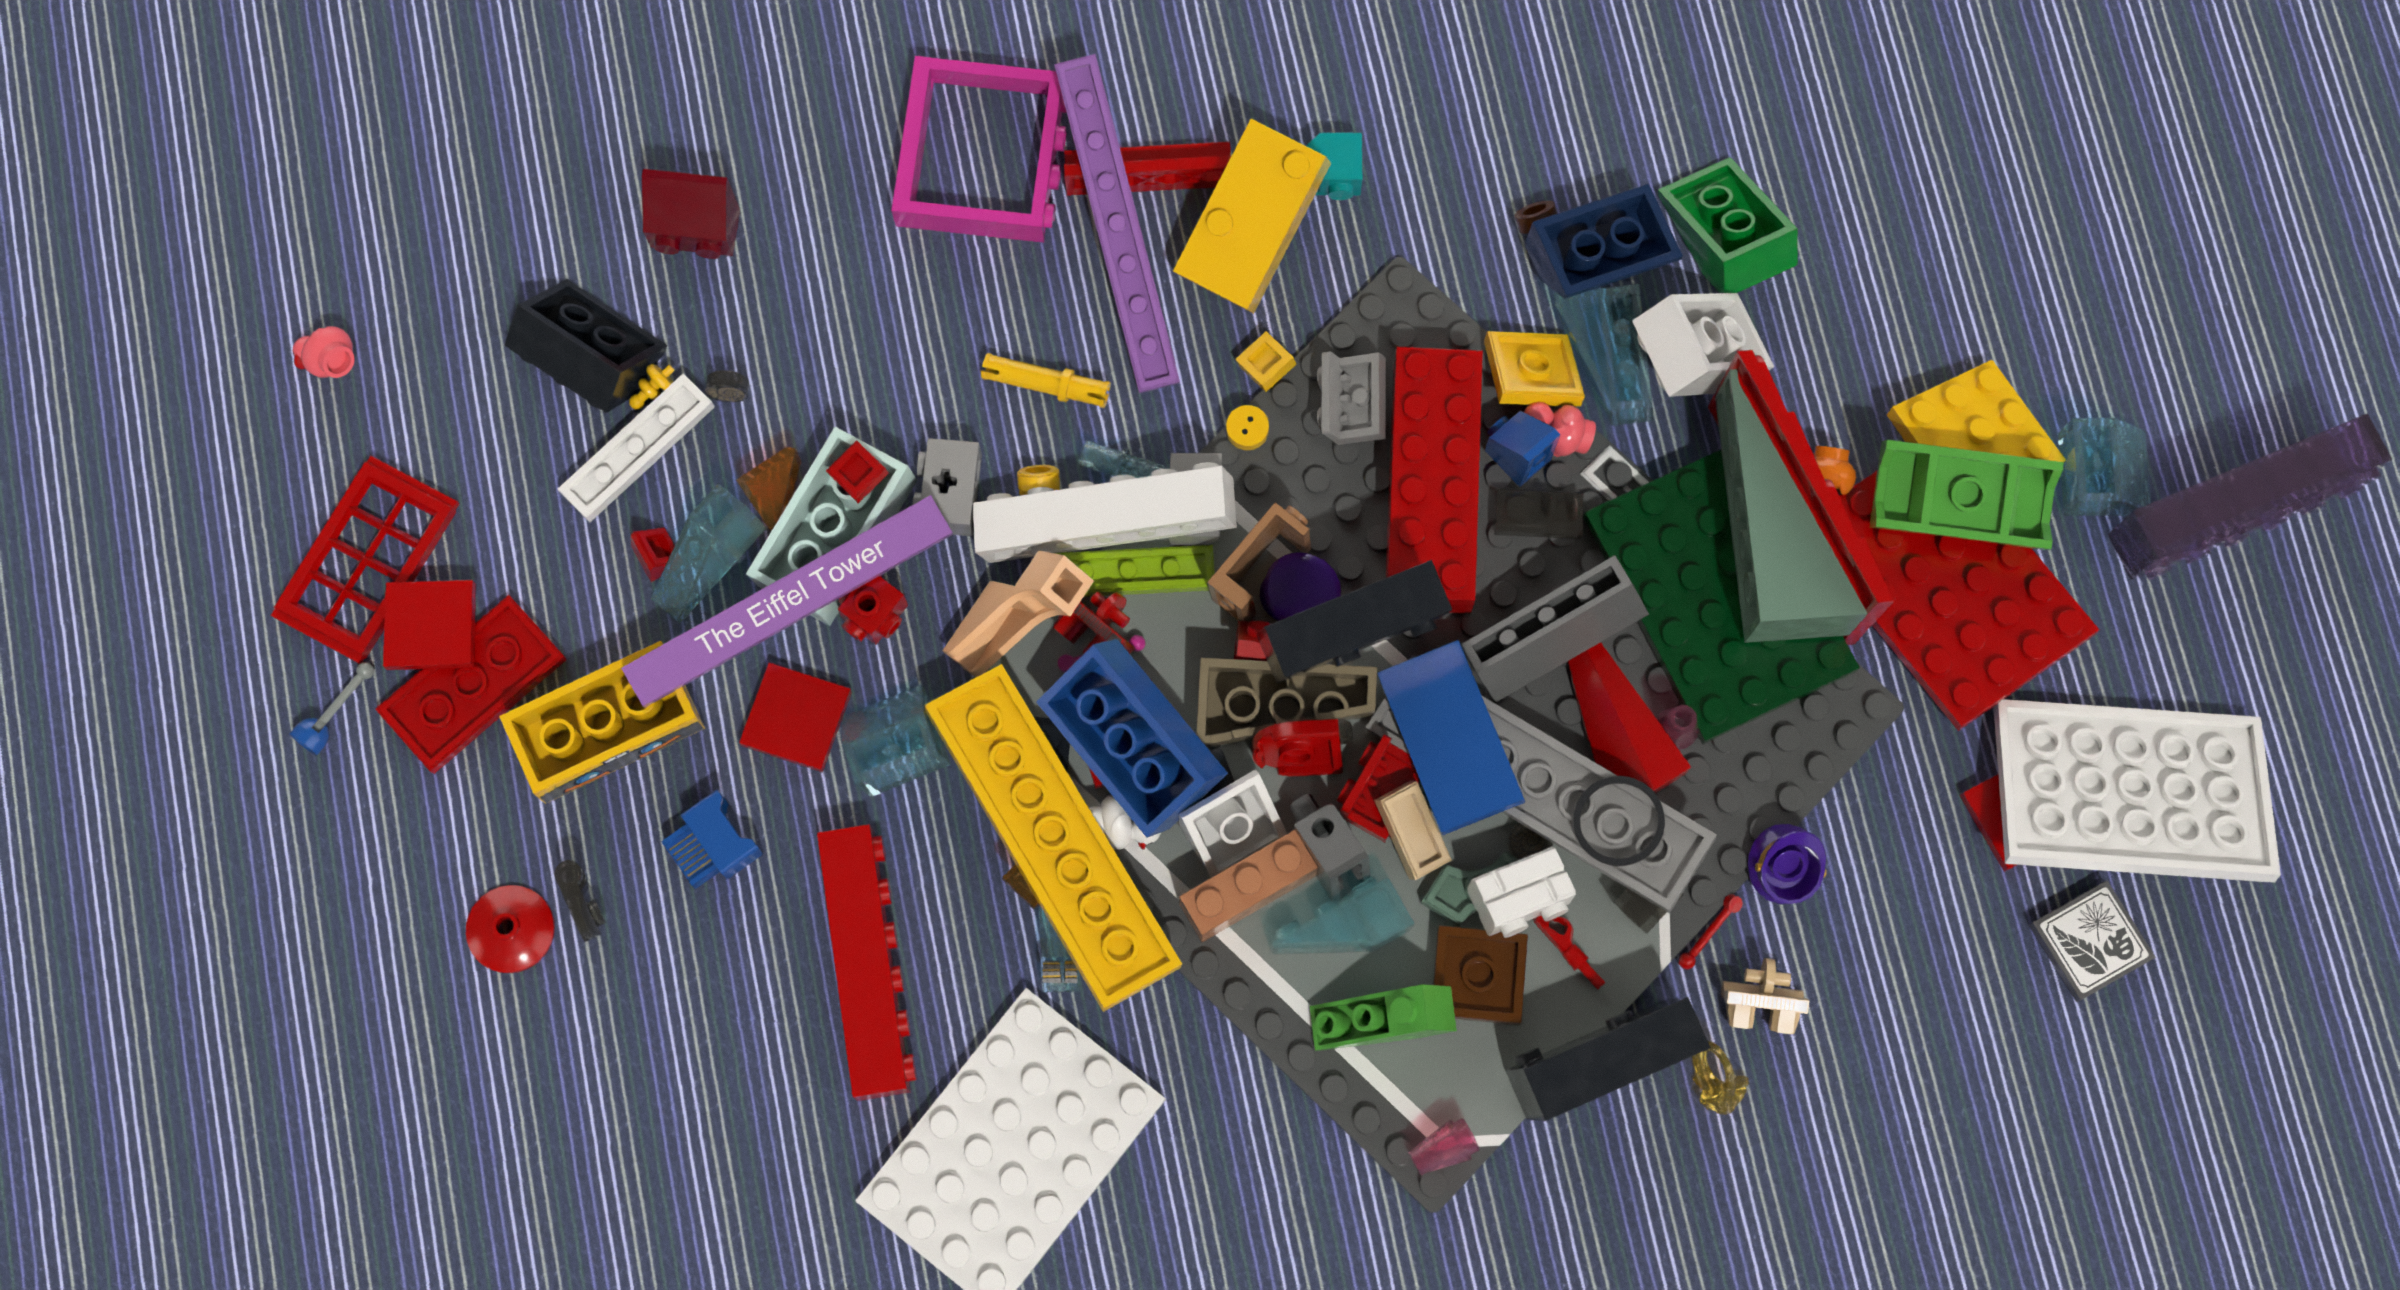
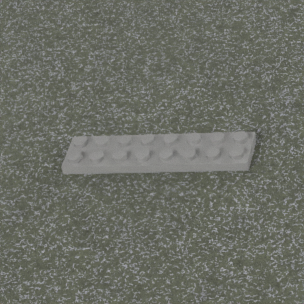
(1613, 820)

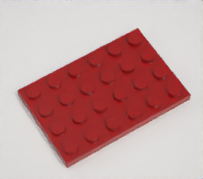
(1968, 612)

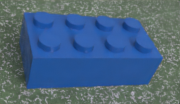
(1131, 737)

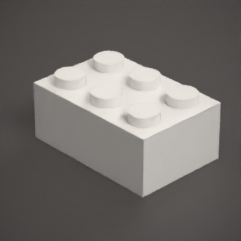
(1696, 340)

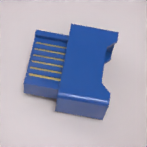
(709, 842)

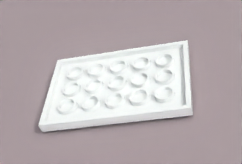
(2135, 791)
(1011, 1149)

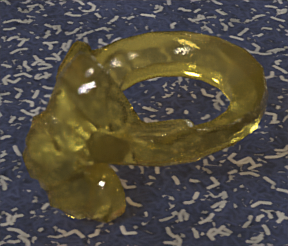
(1716, 1094)

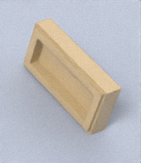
(1413, 830)

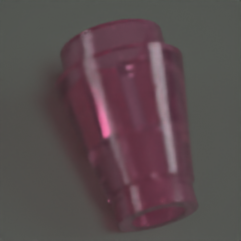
(1681, 736)
(1445, 1147)

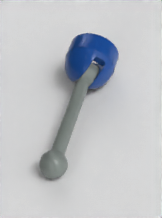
(313, 732)

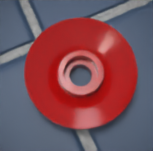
(527, 941)

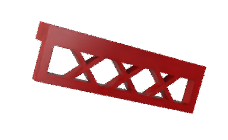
(1160, 167)

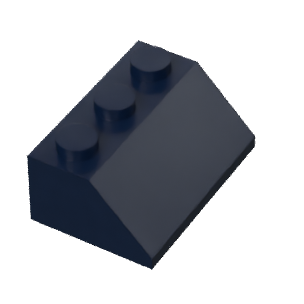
(1601, 242)

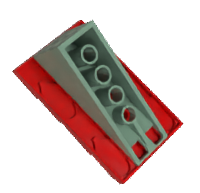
(1791, 536)

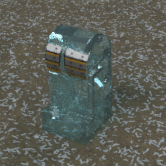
(1057, 967)

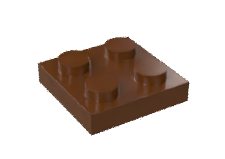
(1482, 973)

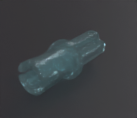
(1115, 461)

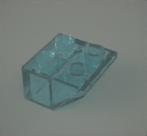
(2103, 467)
(892, 742)

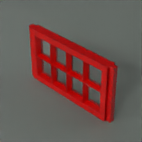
(407, 490)

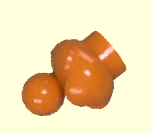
(1835, 467)

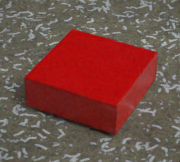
(857, 471)

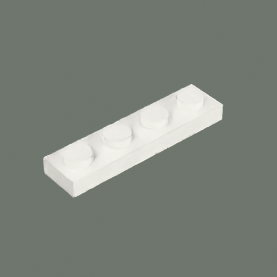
(636, 447)

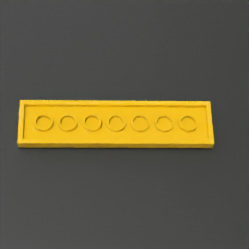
(1053, 837)

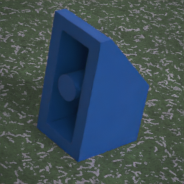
(1521, 445)

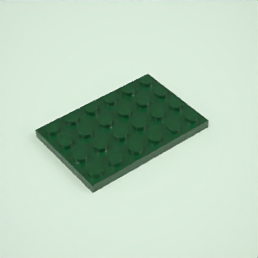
(1682, 563)

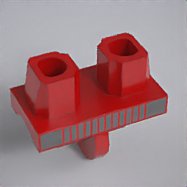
(1108, 611)

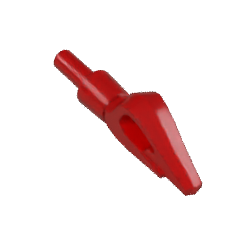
(1571, 952)

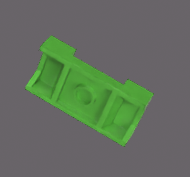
(1965, 494)

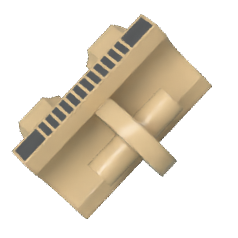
(1784, 1003)

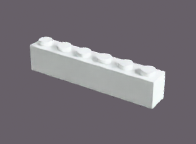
(1105, 513)

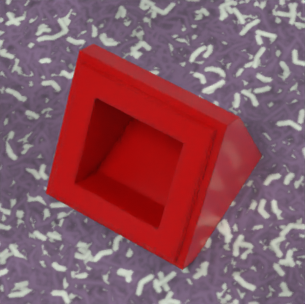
(652, 550)

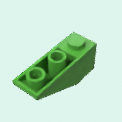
(1384, 1017)

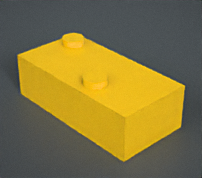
(1252, 216)

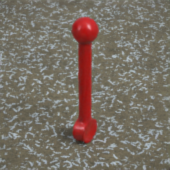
(1731, 904)

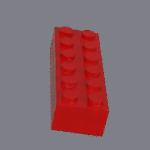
(1436, 467)

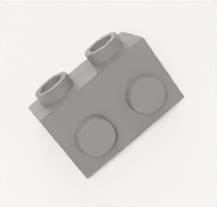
(1352, 397)

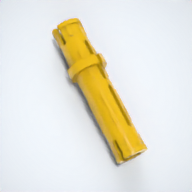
(1062, 384)

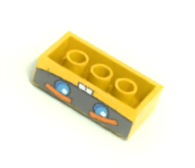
(594, 729)

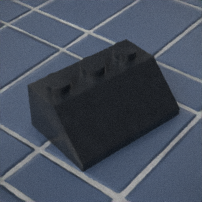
(583, 344)

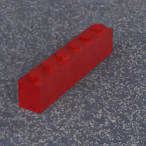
(865, 963)

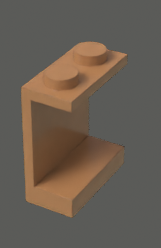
(1224, 583)

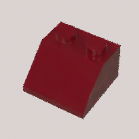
(689, 213)

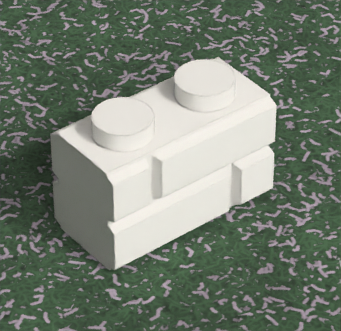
(1522, 892)

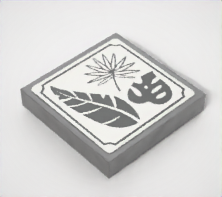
(2092, 941)

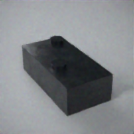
(1355, 622)
(1606, 1058)

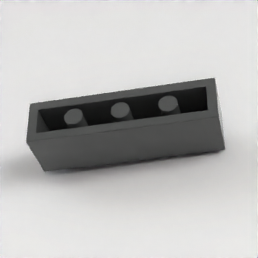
(1555, 629)

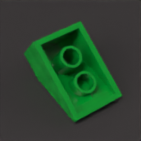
(1731, 227)

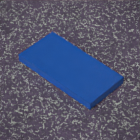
(1450, 737)

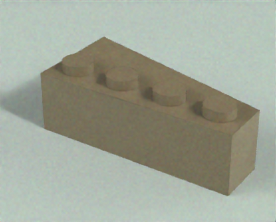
(1243, 697)

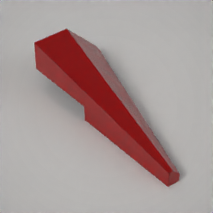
(1620, 724)

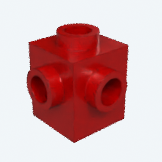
(885, 606)

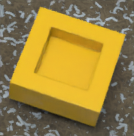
(1266, 361)

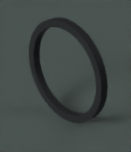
(1619, 780)

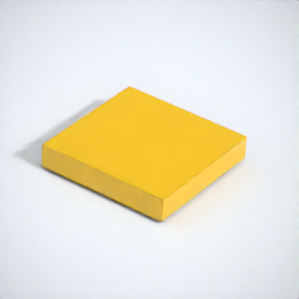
(1533, 368)

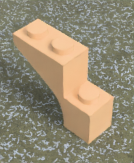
(1008, 612)

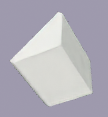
(1232, 824)

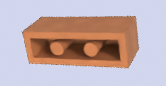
(1248, 886)

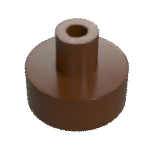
(1533, 212)

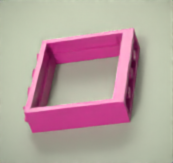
(969, 220)

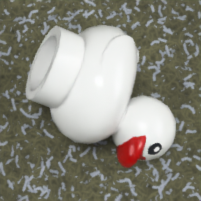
(1118, 825)

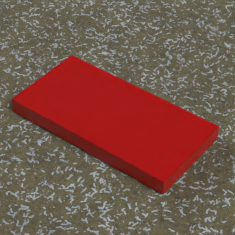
(450, 707)

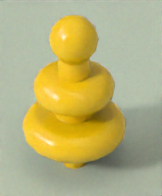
(650, 389)

